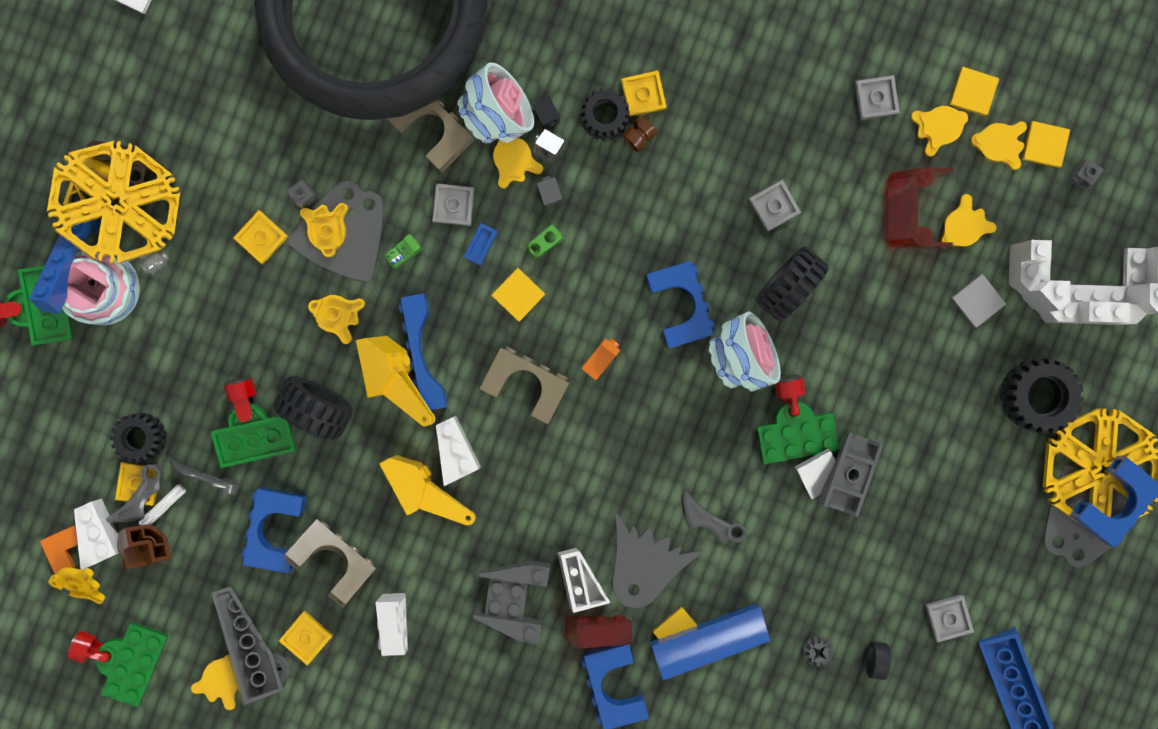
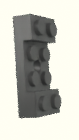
(848, 493)

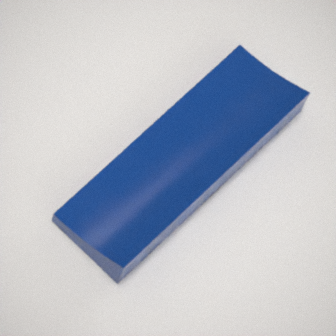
(710, 641)
(1015, 681)

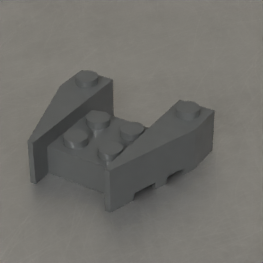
(508, 597)

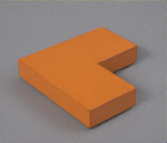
(57, 548)

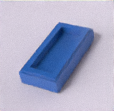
(480, 244)

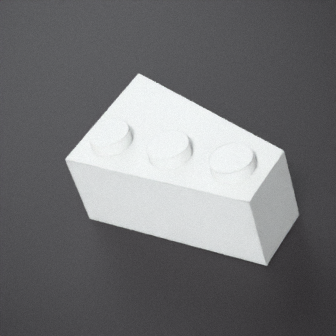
(455, 451)
(94, 534)
(580, 584)
(392, 624)

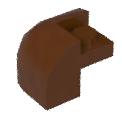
(142, 546)

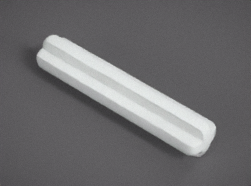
(163, 505)

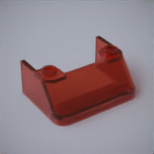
(902, 209)

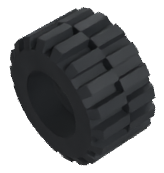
(609, 98)
(123, 437)

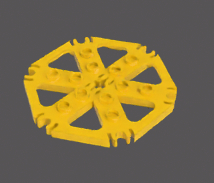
(116, 188)
(1104, 449)

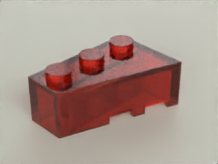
(598, 631)

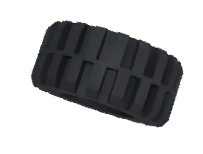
(792, 283)
(1066, 395)
(313, 408)

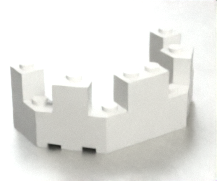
(1085, 303)

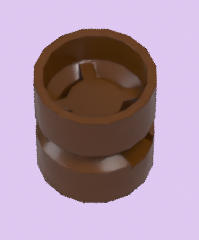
(639, 134)

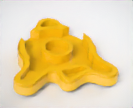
(939, 127)
(1000, 143)
(513, 161)
(965, 225)
(325, 228)
(337, 314)
(78, 582)
(218, 682)

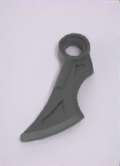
(224, 485)
(134, 507)
(699, 517)

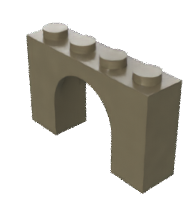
(455, 136)
(507, 363)
(319, 538)

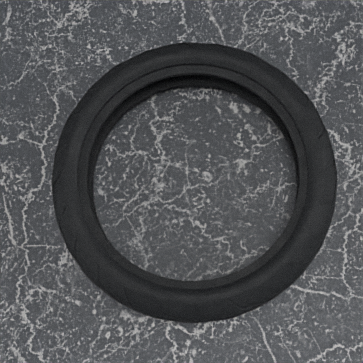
(372, 99)

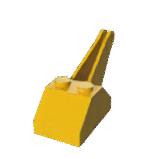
(386, 373)
(416, 491)

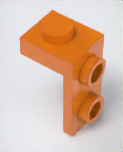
(601, 358)

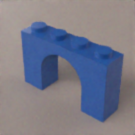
(683, 277)
(1140, 492)
(258, 551)
(612, 712)

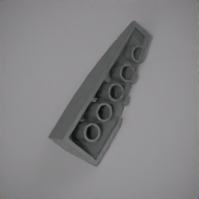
(246, 649)

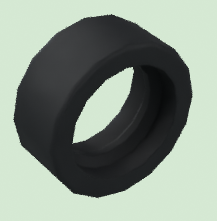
(878, 660)

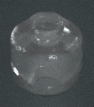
(154, 263)

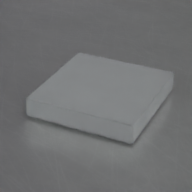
(877, 97)
(453, 204)
(774, 205)
(978, 301)
(816, 472)
(949, 618)

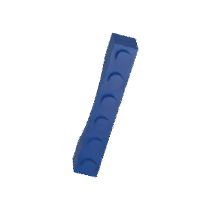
(52, 284)
(415, 313)

